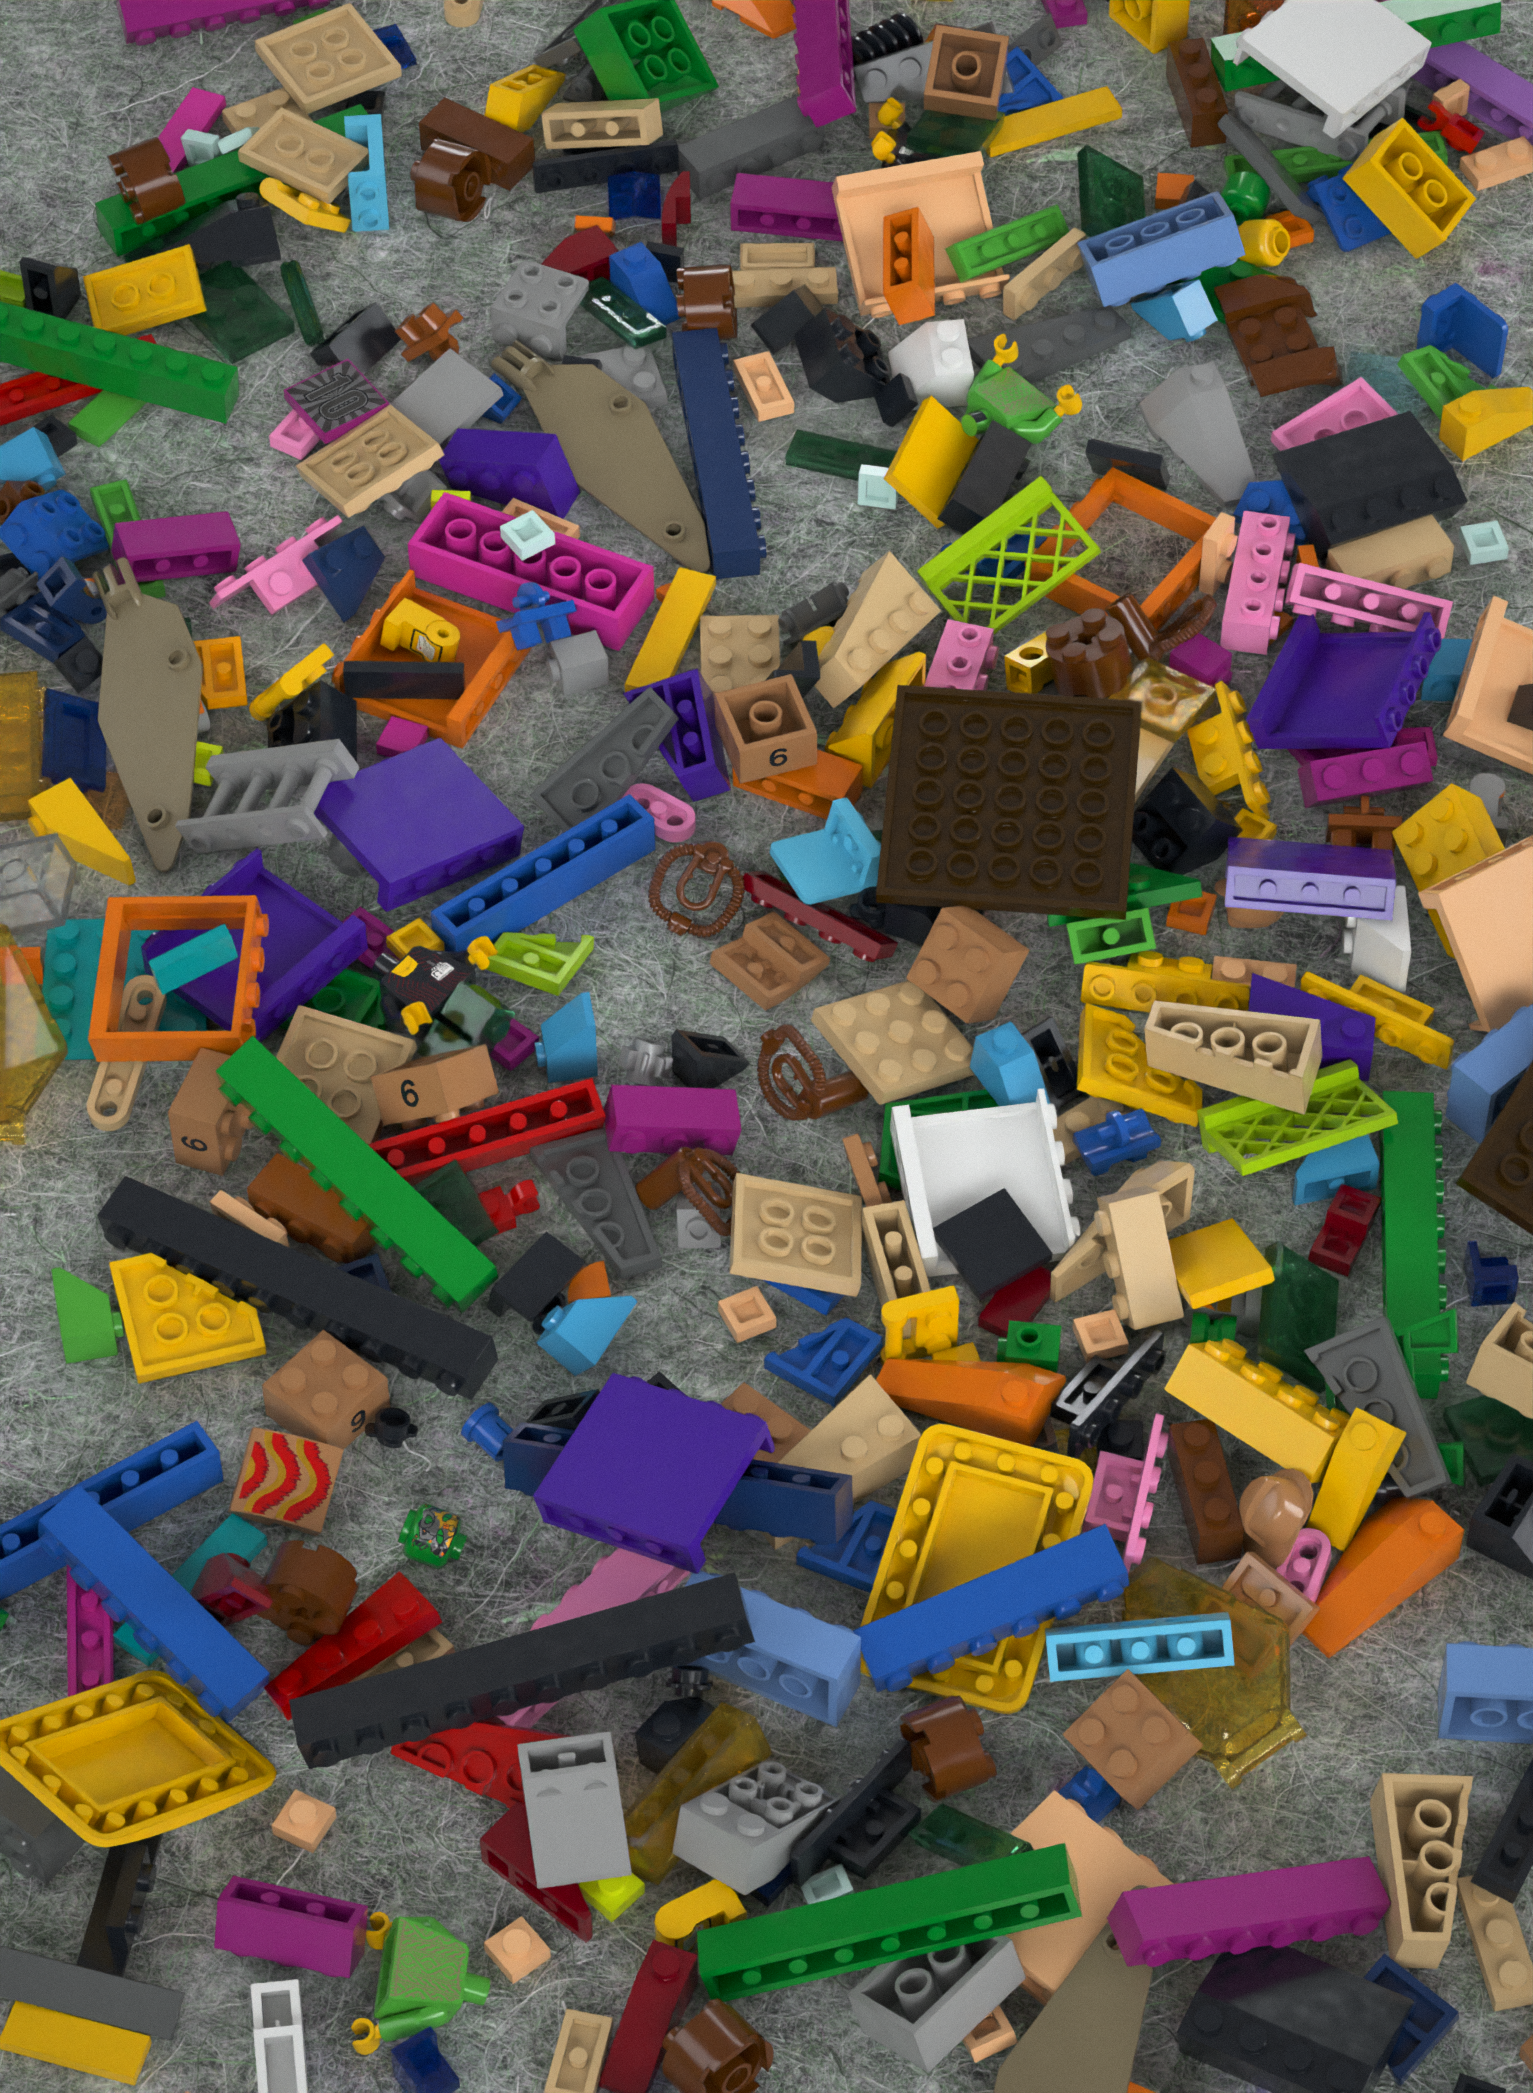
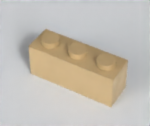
(602, 123)
(1396, 555)
(893, 1254)
(1139, 1257)

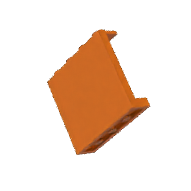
(487, 657)

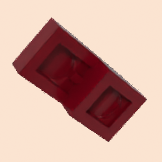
(676, 208)
(1344, 1230)

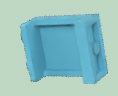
(368, 186)

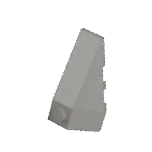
(1200, 426)

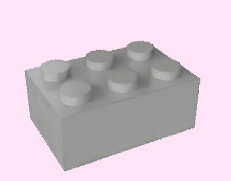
(935, 1998)

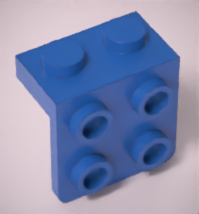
(1345, 212)
(1464, 323)
(50, 528)

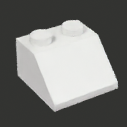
(936, 362)
(1381, 946)

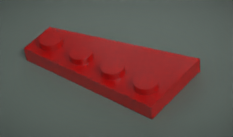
(368, 1635)
(477, 1756)

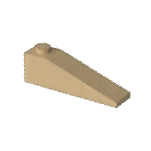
(1085, 1258)

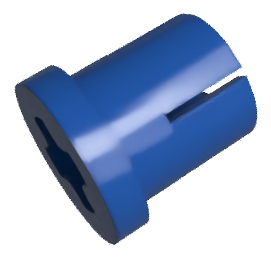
(487, 1430)

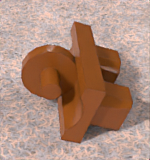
(428, 332)
(1362, 826)

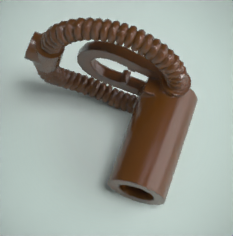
(1142, 635)
(711, 858)
(818, 1096)
(680, 1172)

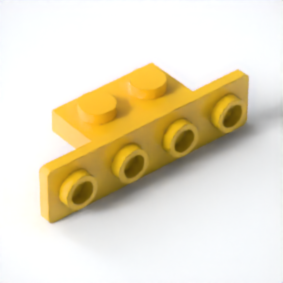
(1225, 752)
(1159, 979)
(1398, 1018)

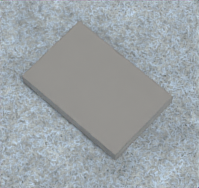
(447, 397)

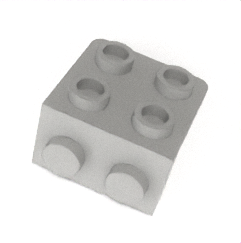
(536, 308)

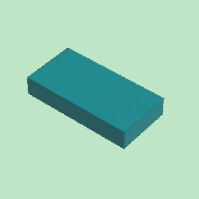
(193, 959)

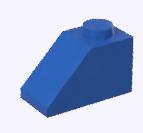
(644, 281)

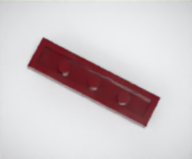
(831, 923)

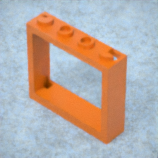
(1146, 501)
(174, 913)

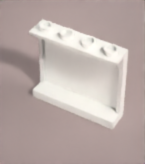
(1336, 54)
(969, 1155)

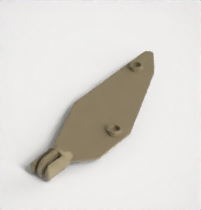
(612, 449)
(150, 707)
(1086, 2030)

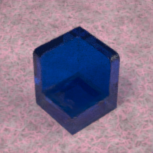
(634, 196)
(1489, 1279)
(421, 2066)

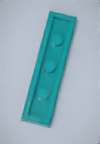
(230, 1537)

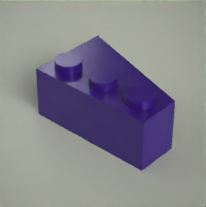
(511, 466)
(693, 743)
(1344, 1031)

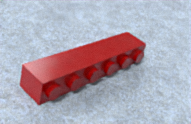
(495, 1132)

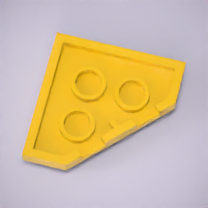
(1116, 1068)
(180, 1320)

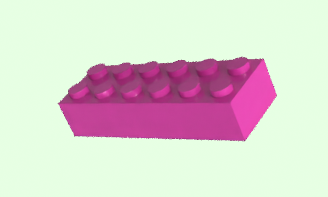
(464, 553)

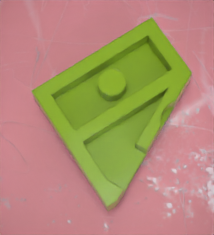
(539, 959)

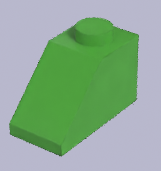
(1110, 938)
(85, 1319)

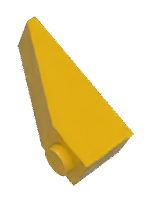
(522, 96)
(1485, 419)
(81, 830)
(1354, 1476)

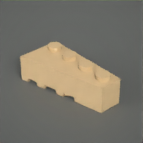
(874, 627)
(1237, 1051)
(1506, 1362)
(858, 1438)
(1419, 1854)

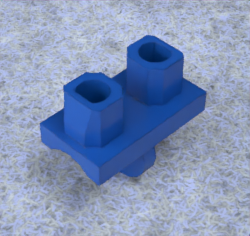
(533, 612)
(1116, 1140)

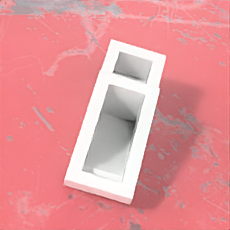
(279, 2037)

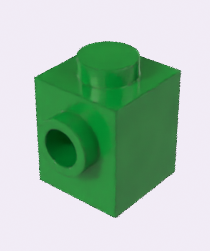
(1031, 1344)

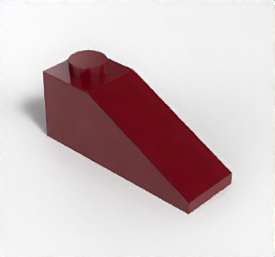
(583, 254)
(230, 1589)
(509, 1854)
(651, 2011)

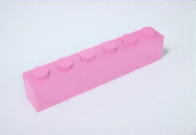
(613, 1582)

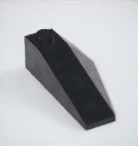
(232, 232)

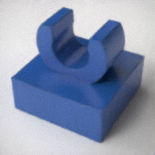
(1091, 1793)

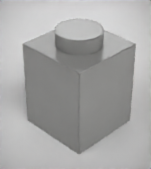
(578, 663)

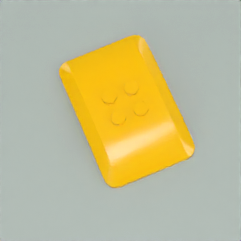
(966, 1513)
(131, 1759)

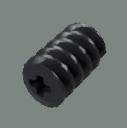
(885, 38)

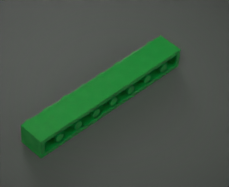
(1436, 20)
(203, 188)
(117, 363)
(357, 1175)
(1412, 1224)
(889, 1923)

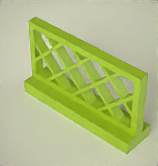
(996, 531)
(1237, 1122)

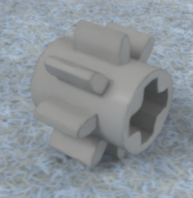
(645, 1061)

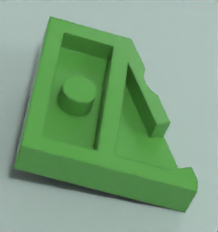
(1437, 377)

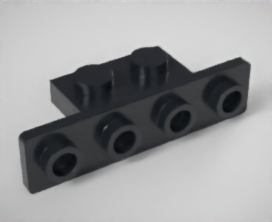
(594, 165)
(1102, 1391)
(864, 1824)
(119, 1905)

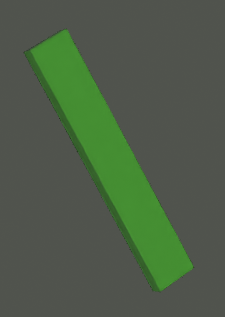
(1308, 164)

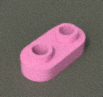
(672, 817)
(1308, 1573)

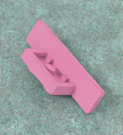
(282, 576)
(1122, 1492)

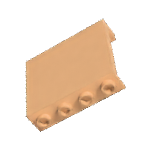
(953, 205)
(1493, 670)
(1491, 931)
(1102, 1871)

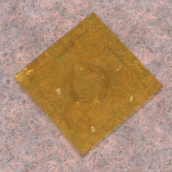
(1168, 699)

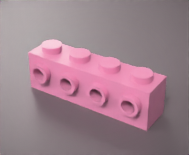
(1256, 581)
(1362, 601)
(963, 657)

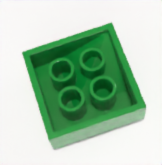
(645, 53)

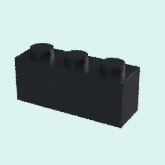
(986, 478)

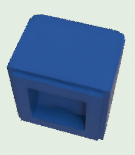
(504, 406)

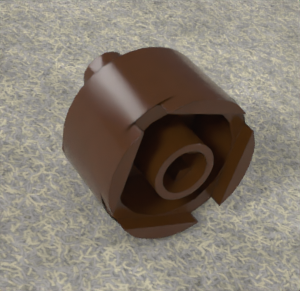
(147, 180)
(451, 180)
(708, 299)
(1089, 655)
(309, 1591)
(947, 1747)
(715, 2052)

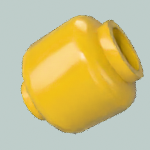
(1264, 242)

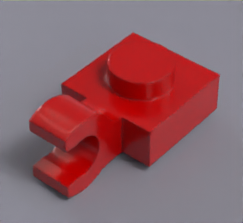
(1458, 131)
(506, 1207)

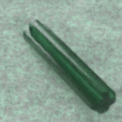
(302, 303)

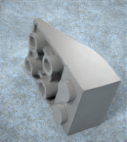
(574, 1809)
(749, 1825)

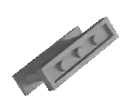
(1307, 129)
(263, 770)

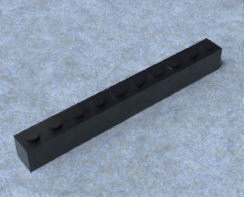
(300, 1288)
(521, 1671)

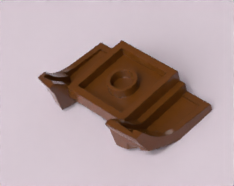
(1273, 335)

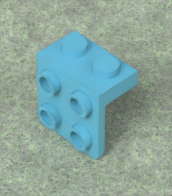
(830, 860)

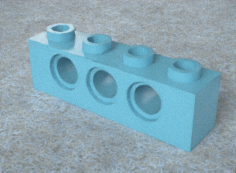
(1139, 1646)

